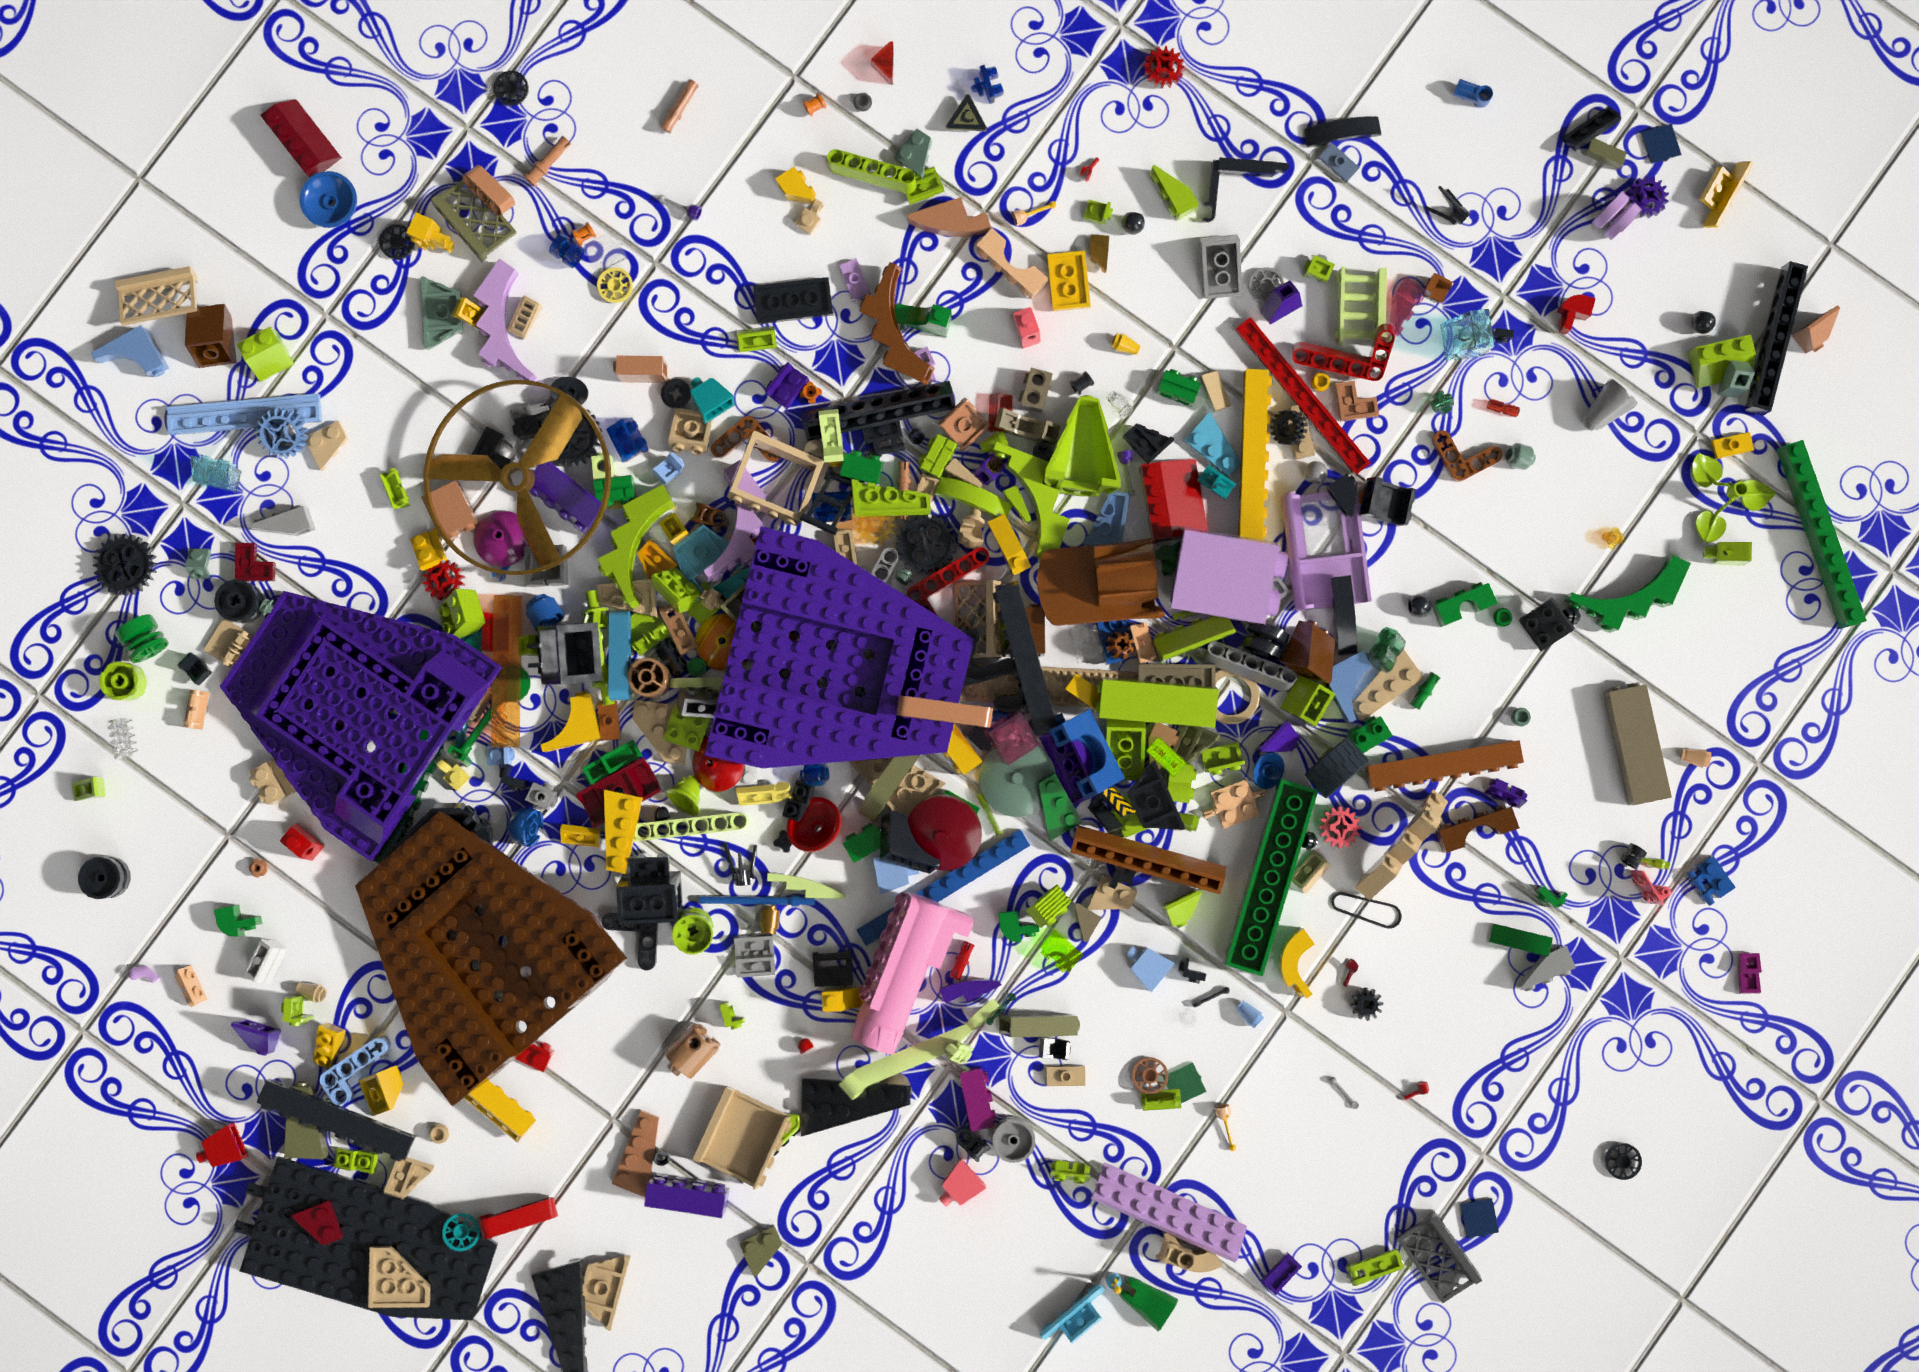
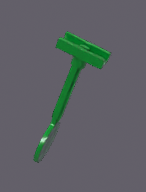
(462, 752)

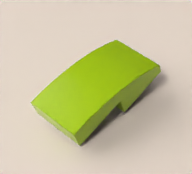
(356, 1160)

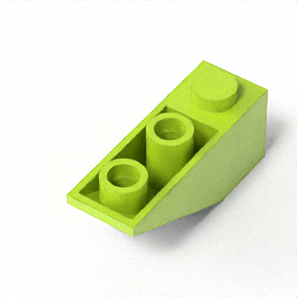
(1178, 195)

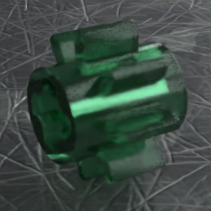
(1442, 402)

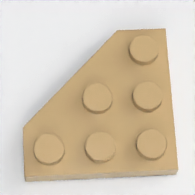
(653, 720)
(395, 1281)

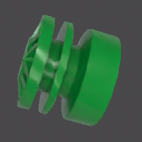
(141, 638)

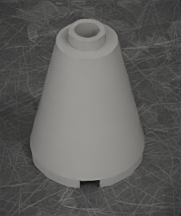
(1609, 405)

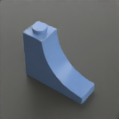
(135, 346)
(1343, 682)

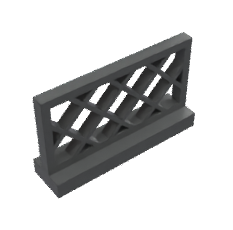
(1453, 1247)

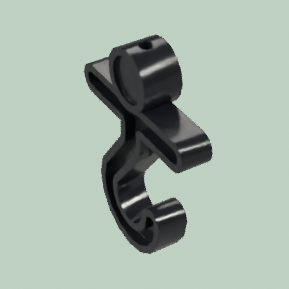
(980, 673)

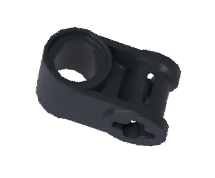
(974, 1145)

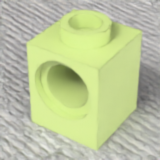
(596, 461)

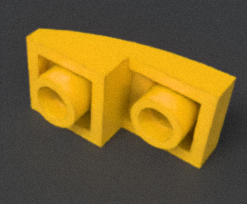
(1084, 691)

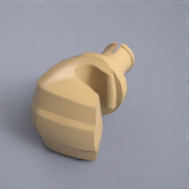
(970, 529)

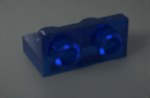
(627, 439)
(828, 513)

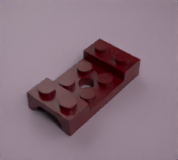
(634, 779)

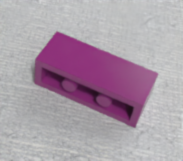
(977, 1098)

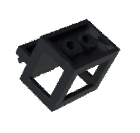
(568, 653)
(649, 891)

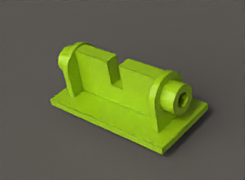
(394, 489)
(1163, 1100)
(1077, 1173)

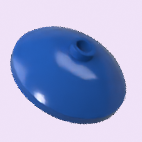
(320, 192)

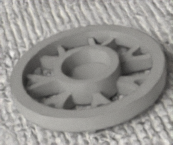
(1265, 284)

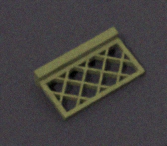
(464, 232)

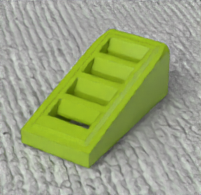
(1015, 499)

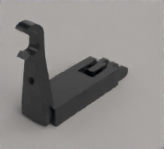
(1238, 167)

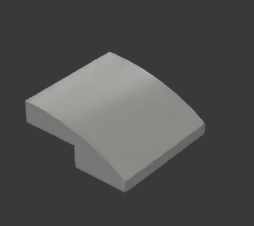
(754, 955)

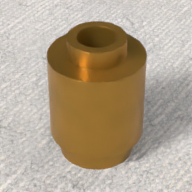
(769, 920)

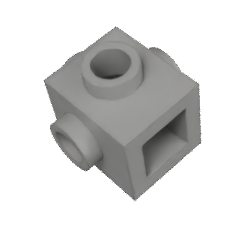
(535, 796)

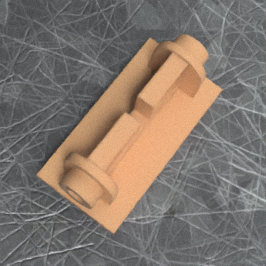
(196, 709)
(187, 978)

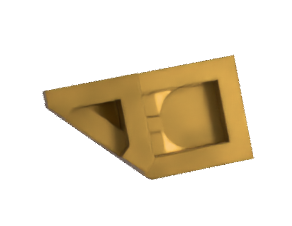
(1099, 250)

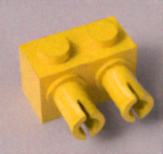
(428, 234)

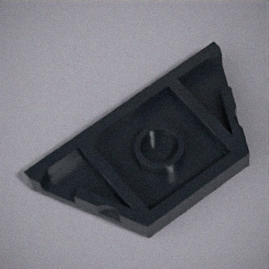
(1153, 801)

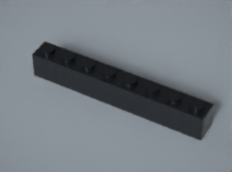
(1026, 658)
(336, 1119)

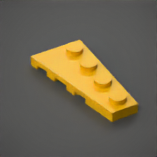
(620, 827)

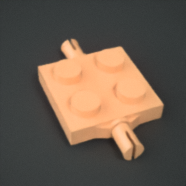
(1234, 803)

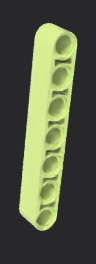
(691, 824)

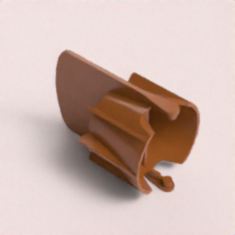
(1099, 583)

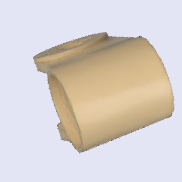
(1174, 1254)

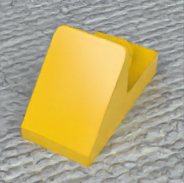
(467, 311)

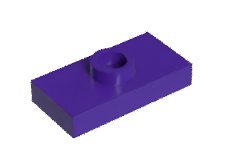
(1281, 1273)

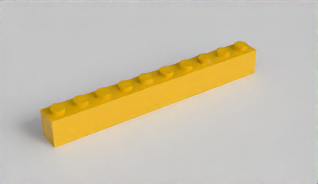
(1254, 453)

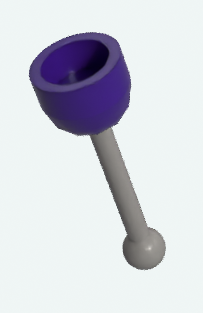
(693, 211)
(1125, 458)

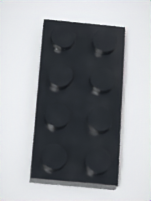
(793, 300)

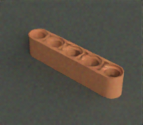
(944, 711)

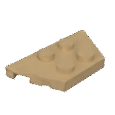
(603, 1288)

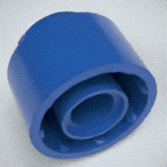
(543, 611)

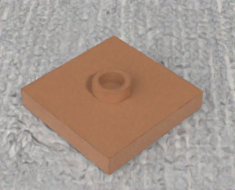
(963, 424)

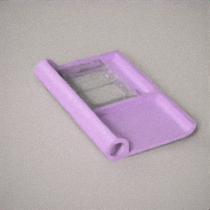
(1323, 547)

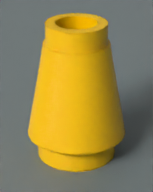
(1125, 344)

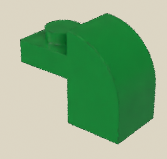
(231, 923)
(1010, 926)

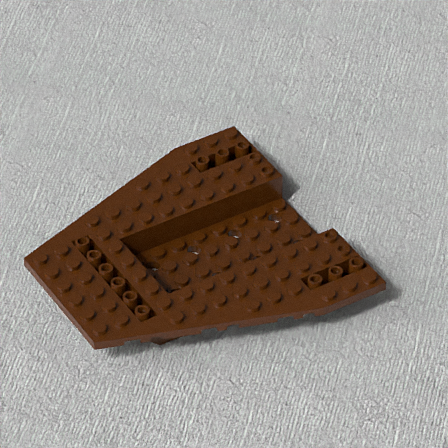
(445, 1004)

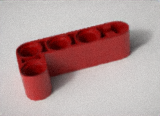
(497, 1224)

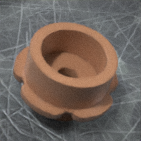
(263, 867)

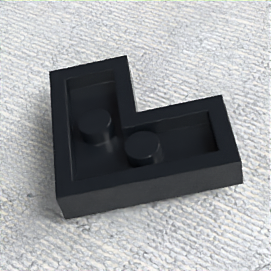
(489, 444)

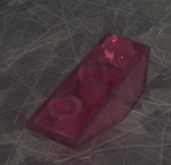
(1402, 303)

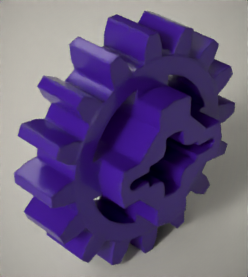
(1655, 192)

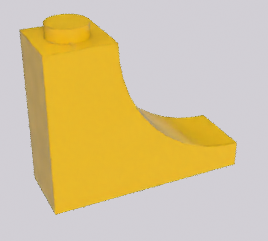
(581, 725)
(840, 999)

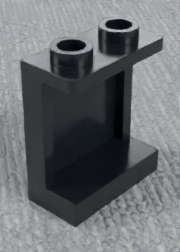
(1387, 502)

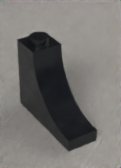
(900, 847)

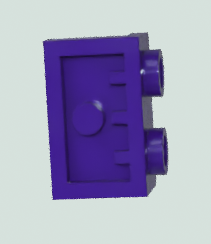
(786, 385)

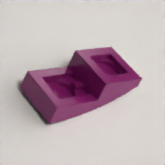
(1748, 973)

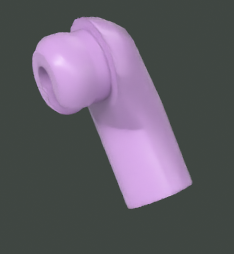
(143, 971)

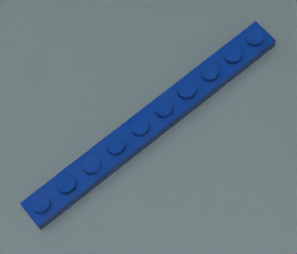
(954, 880)

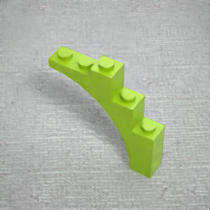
(626, 539)

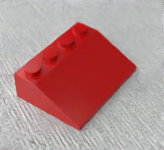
(1172, 498)

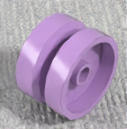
(1617, 216)

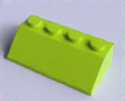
(1192, 637)

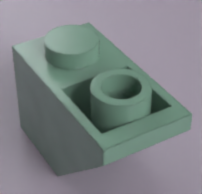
(1736, 379)

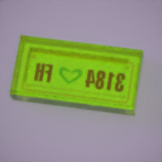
(1166, 757)

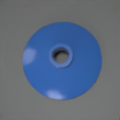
(1268, 770)

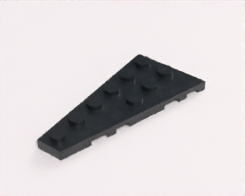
(564, 1311)

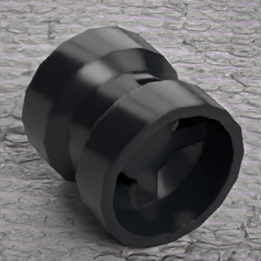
(1633, 856)

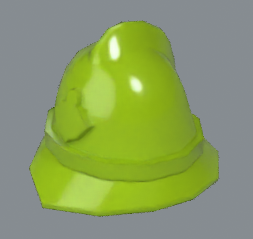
(685, 795)

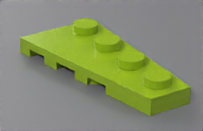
(883, 501)

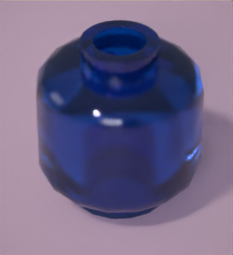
(815, 774)

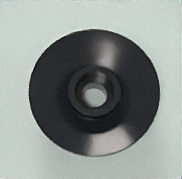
(572, 387)

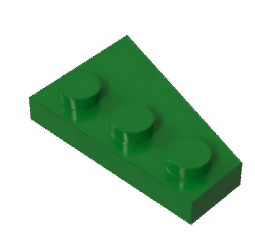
(1057, 807)

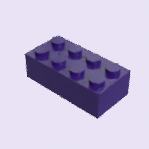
(687, 1196)

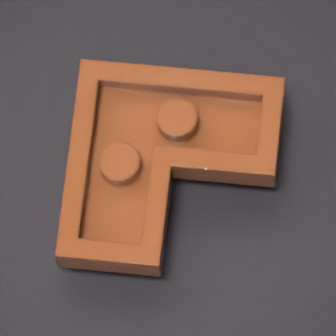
(1352, 408)

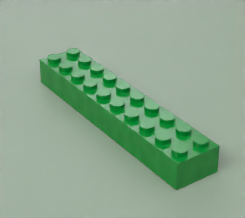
(1270, 877)

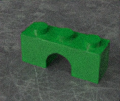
(1479, 597)

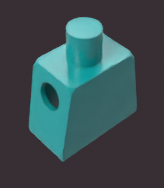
(710, 398)

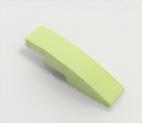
(813, 888)

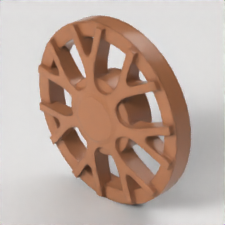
(1150, 1075)

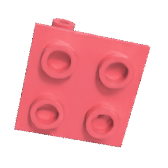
(1651, 893)

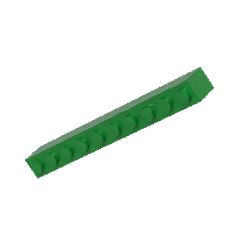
(1821, 534)

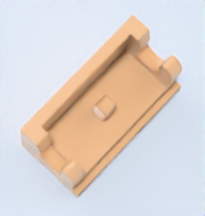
(1142, 643)

